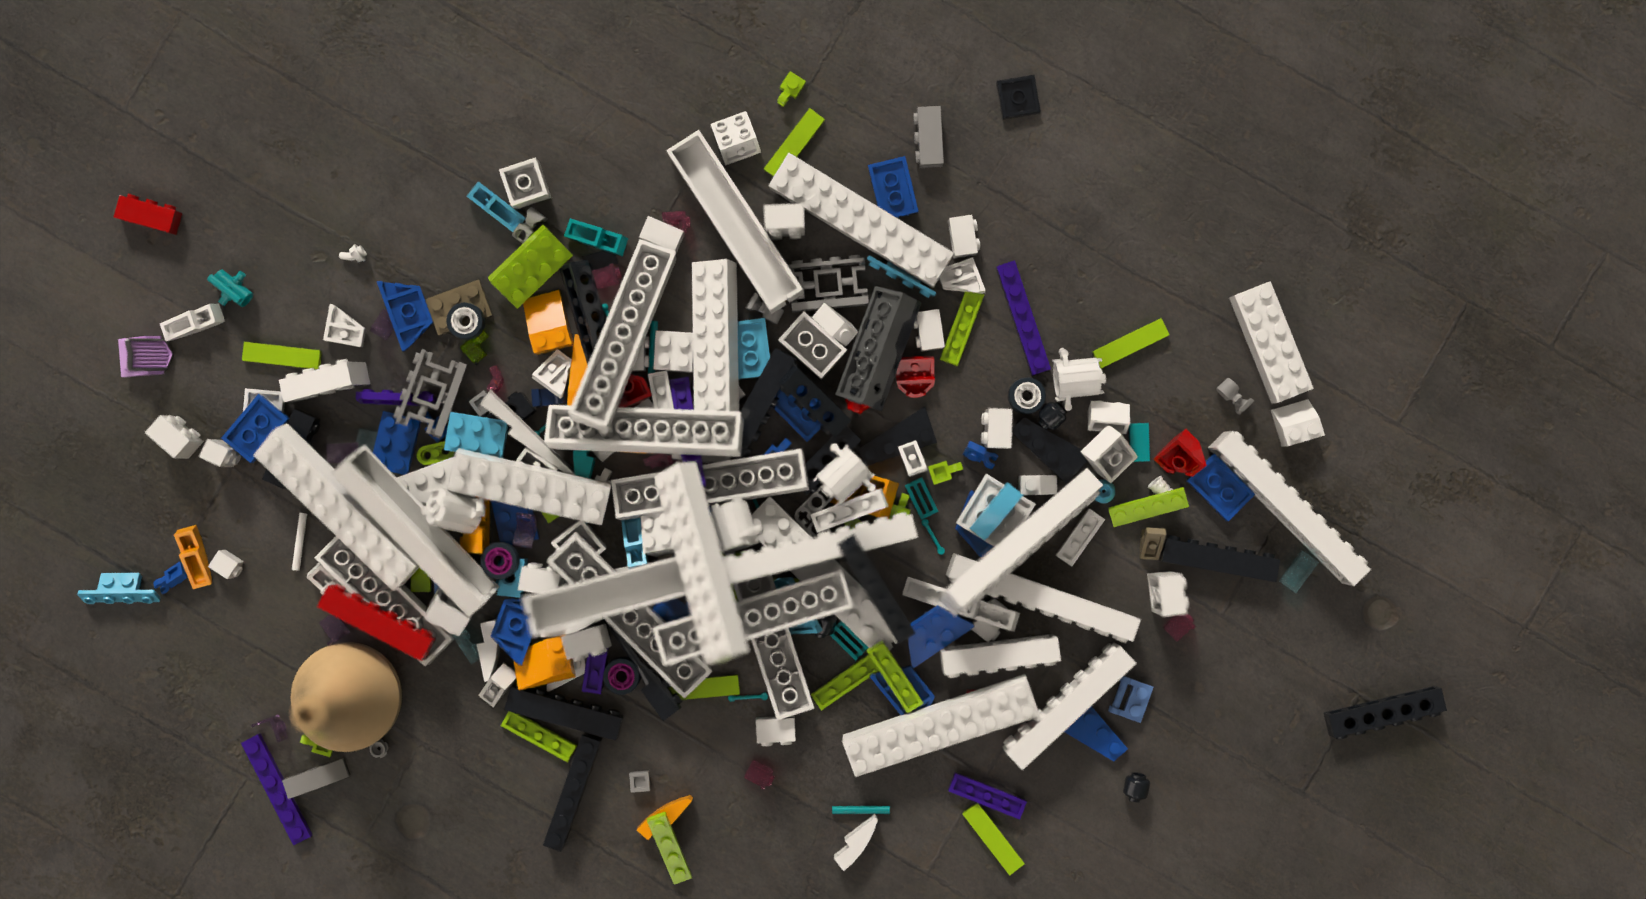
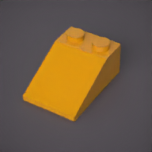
(547, 323)
(889, 489)
(544, 664)

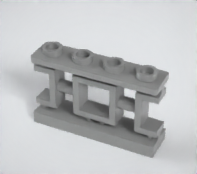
(829, 297)
(444, 398)

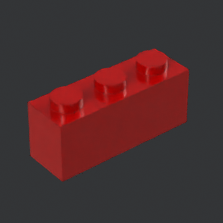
(148, 214)

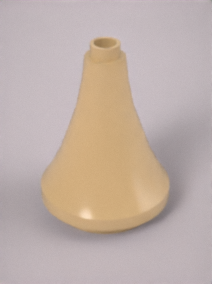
(346, 697)

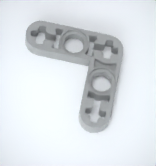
(810, 509)

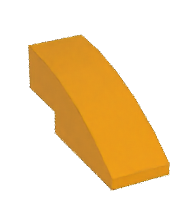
(193, 556)
(672, 809)

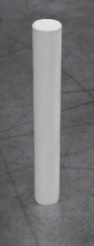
(299, 541)

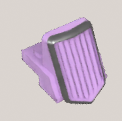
(144, 356)

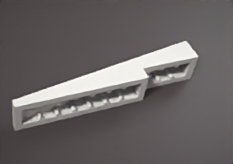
(523, 432)
(980, 611)

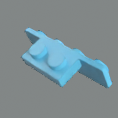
(894, 272)
(119, 588)

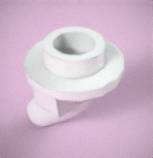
(356, 253)

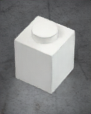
(226, 564)

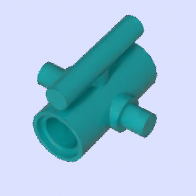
(231, 288)

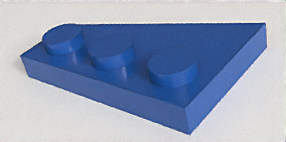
(1096, 734)

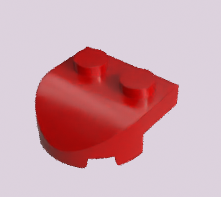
(915, 375)

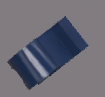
(544, 397)

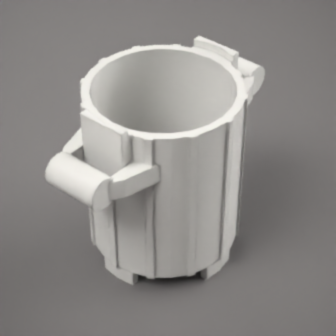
(1076, 378)
(844, 475)
(453, 510)
(734, 526)

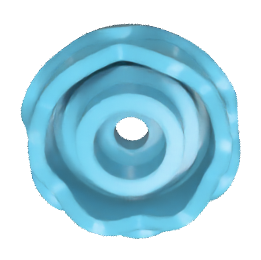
(1109, 492)

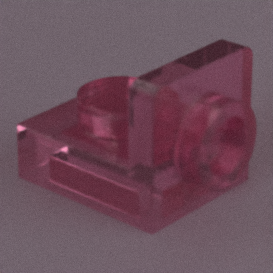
(674, 218)
(607, 276)
(655, 461)
(1179, 626)
(759, 774)

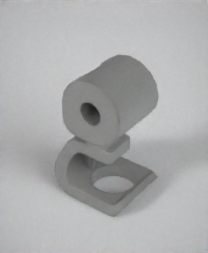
(525, 230)
(756, 304)
(1229, 390)

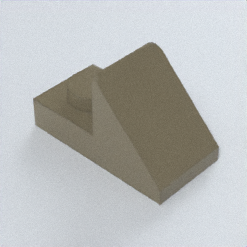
(1152, 543)

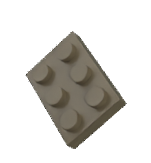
(442, 303)

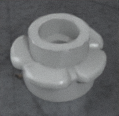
(379, 753)

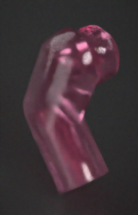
(497, 380)

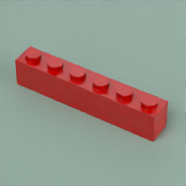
(377, 622)

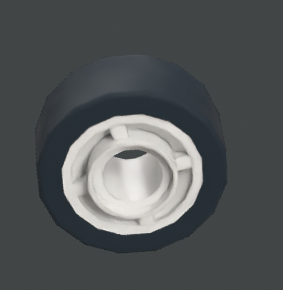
(455, 317)
(1037, 392)

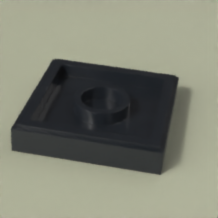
(1018, 97)

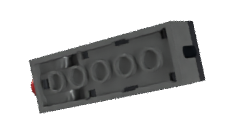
(878, 350)

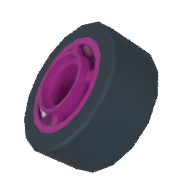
(510, 556)
(611, 678)

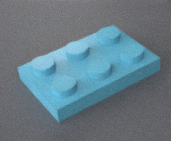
(752, 348)
(476, 434)

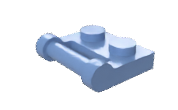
(1136, 701)

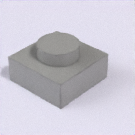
(476, 403)
(640, 781)

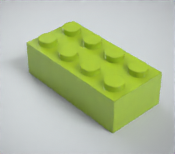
(530, 266)

